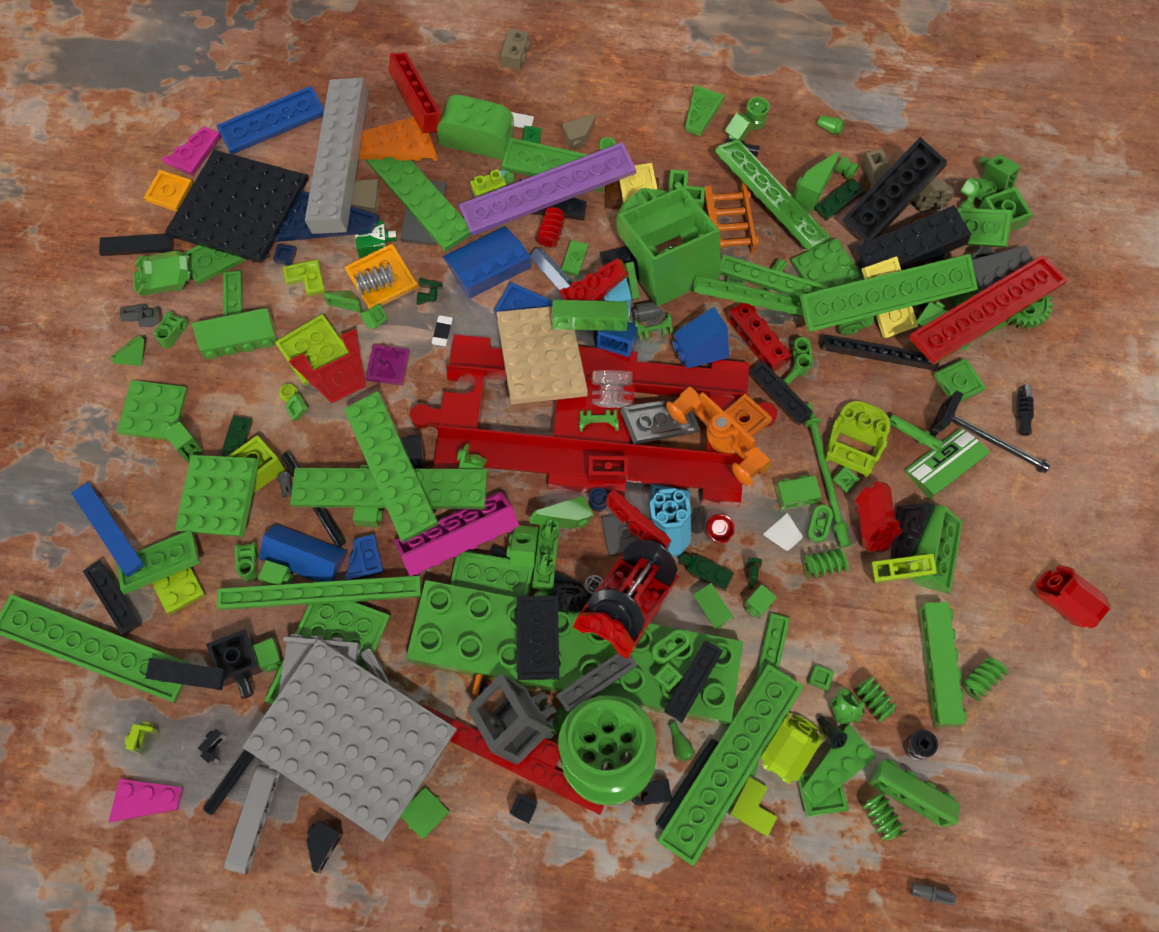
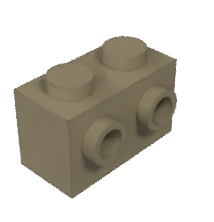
(515, 49)

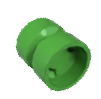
(757, 111)

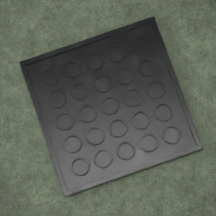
(237, 206)

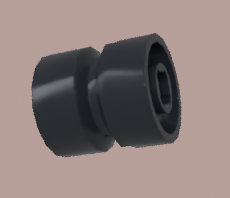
(920, 745)

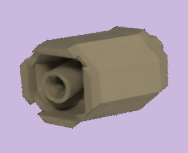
(934, 196)

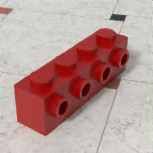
(758, 336)

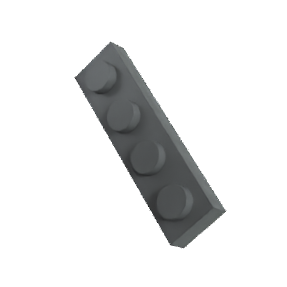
(595, 681)

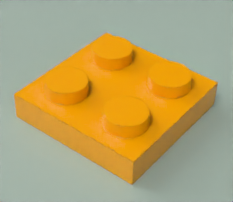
(168, 190)

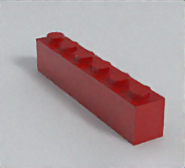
(414, 92)

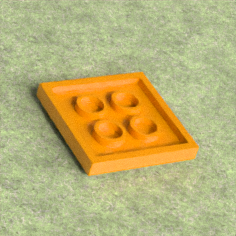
(403, 278)

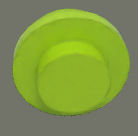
(287, 392)

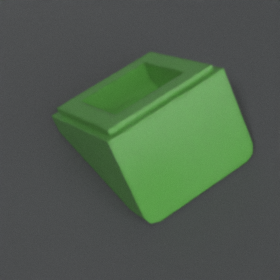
(373, 316)

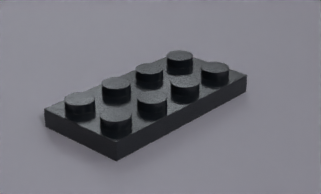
(537, 638)

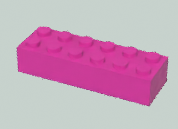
(457, 534)

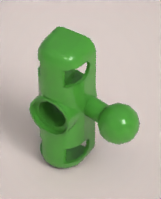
(977, 188)

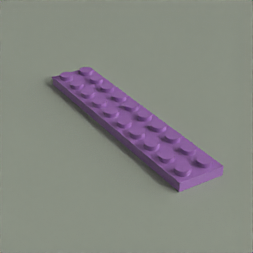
(547, 189)

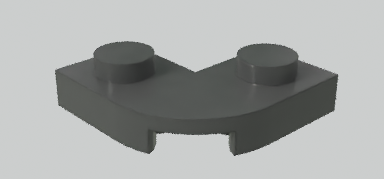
(146, 316)

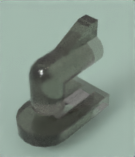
(698, 519)

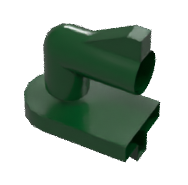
(432, 296)
(754, 565)

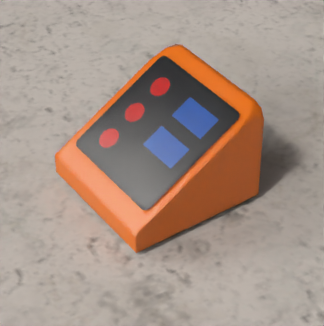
(480, 684)

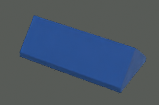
(302, 554)

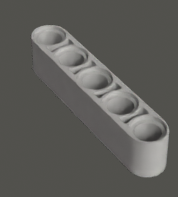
(252, 820)

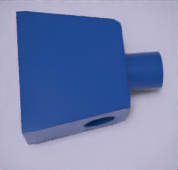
(618, 341)

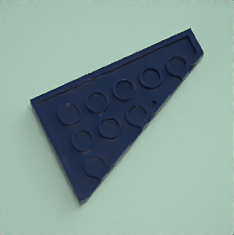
(296, 228)

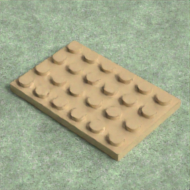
(539, 359)

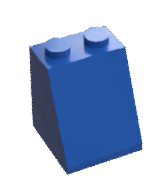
(702, 340)

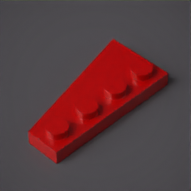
(596, 285)
(637, 522)

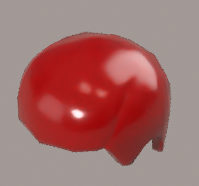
(720, 528)

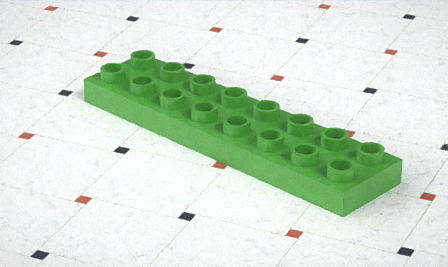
(477, 634)

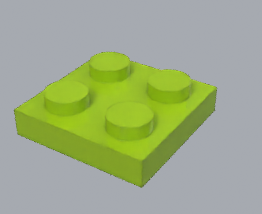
(178, 590)

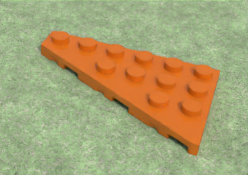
(398, 140)

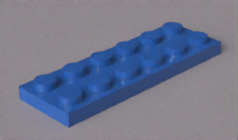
(271, 120)

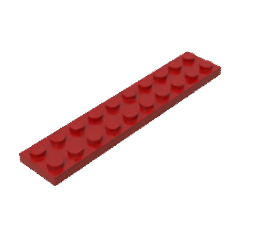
(987, 309)

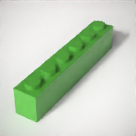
(942, 665)

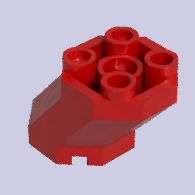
(877, 517)
(1073, 597)

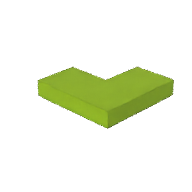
(306, 272)
(748, 810)

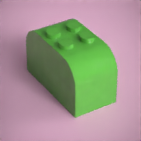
(476, 126)

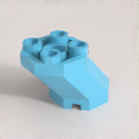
(672, 515)

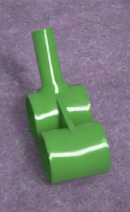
(800, 356)

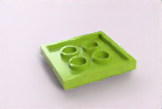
(316, 341)

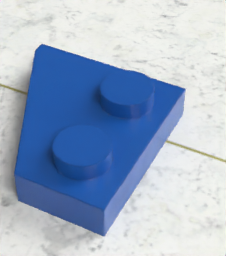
(365, 559)

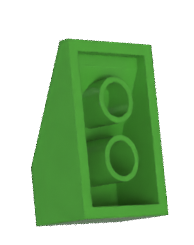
(814, 182)

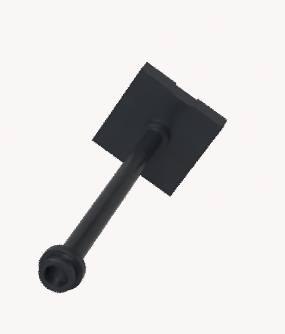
(946, 415)

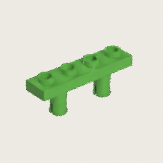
(546, 556)

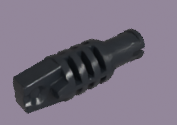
(1025, 409)

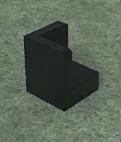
(523, 808)

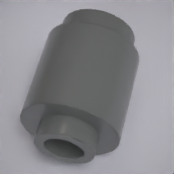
(646, 311)

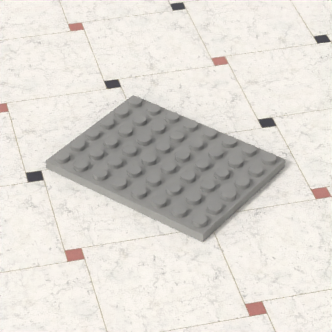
(350, 740)

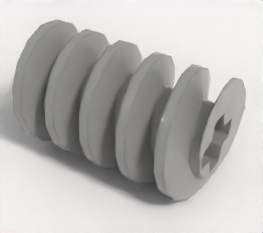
(374, 279)

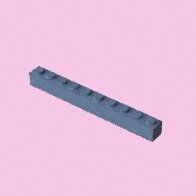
(551, 269)

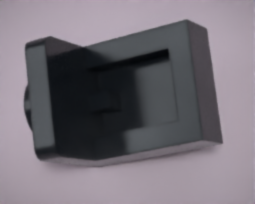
(211, 742)

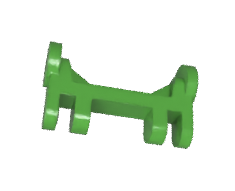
(666, 324)
(611, 419)

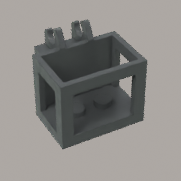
(517, 723)

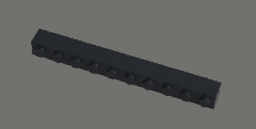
(877, 352)

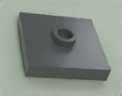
(617, 535)

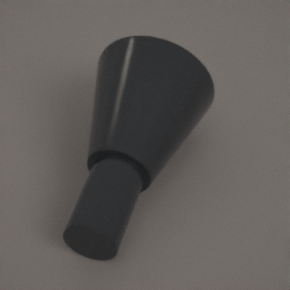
(834, 736)

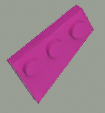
(194, 152)
(143, 799)

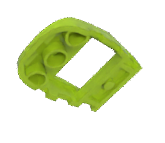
(864, 424)

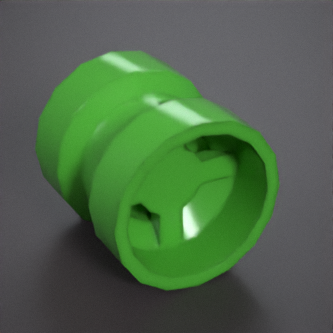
(847, 168)

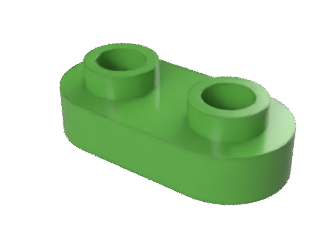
(820, 525)
(670, 647)

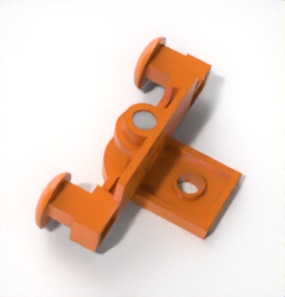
(726, 431)

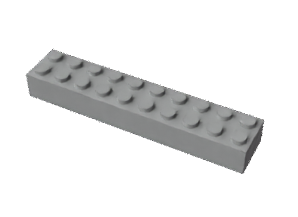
(337, 156)

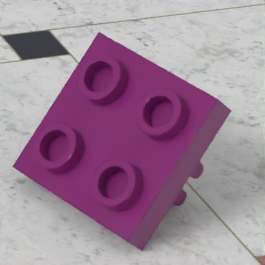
(387, 365)

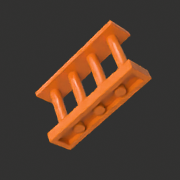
(713, 213)

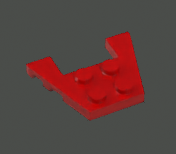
(338, 377)

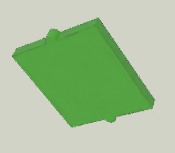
(424, 813)

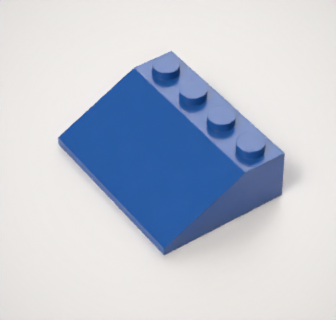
(488, 261)

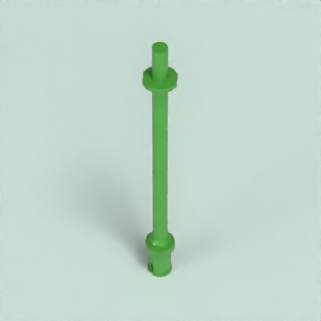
(840, 526)

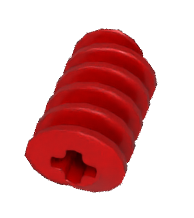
(551, 227)

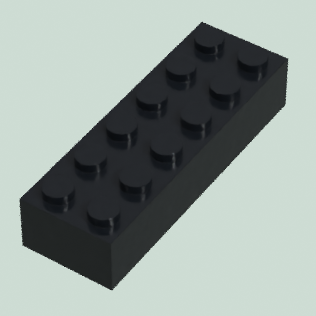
(895, 191)
(917, 241)

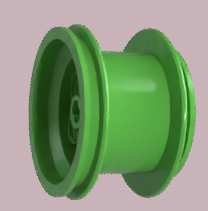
(591, 779)

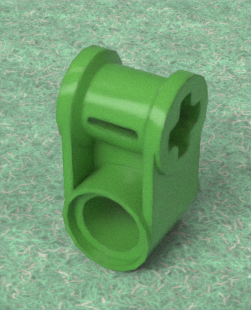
(172, 327)
(246, 557)

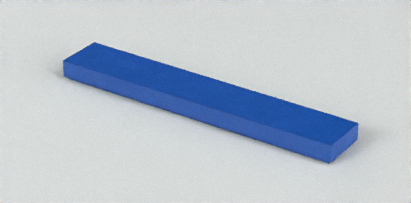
(107, 529)

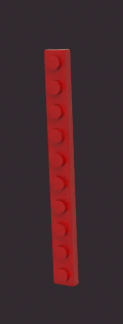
(528, 768)

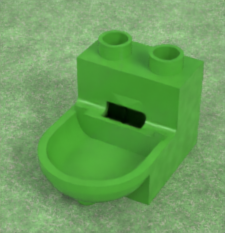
(656, 217)

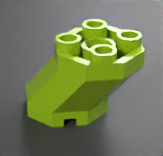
(792, 748)

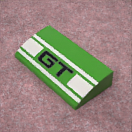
(940, 469)

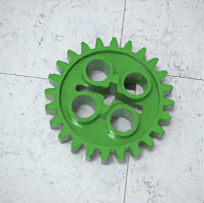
(1034, 314)

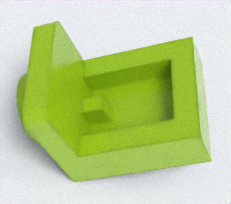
(135, 739)

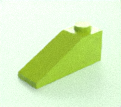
(903, 568)

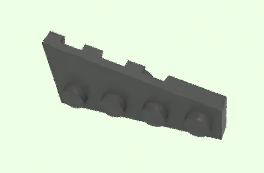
(999, 265)

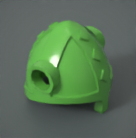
(847, 707)

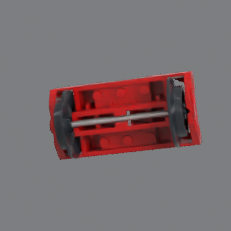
(630, 596)

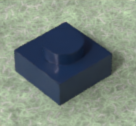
(284, 254)

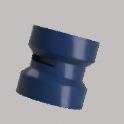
(598, 499)

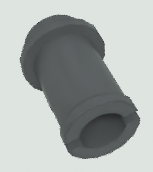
(285, 483)

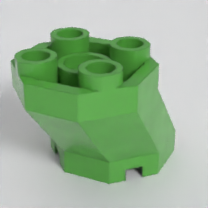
(161, 273)

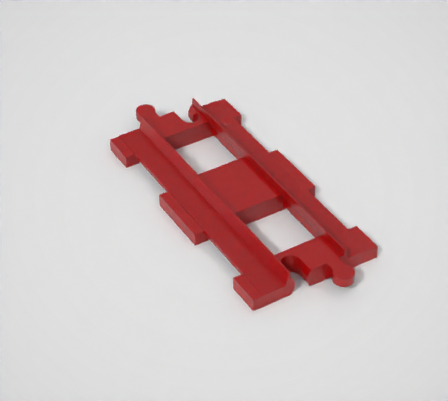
(568, 450)

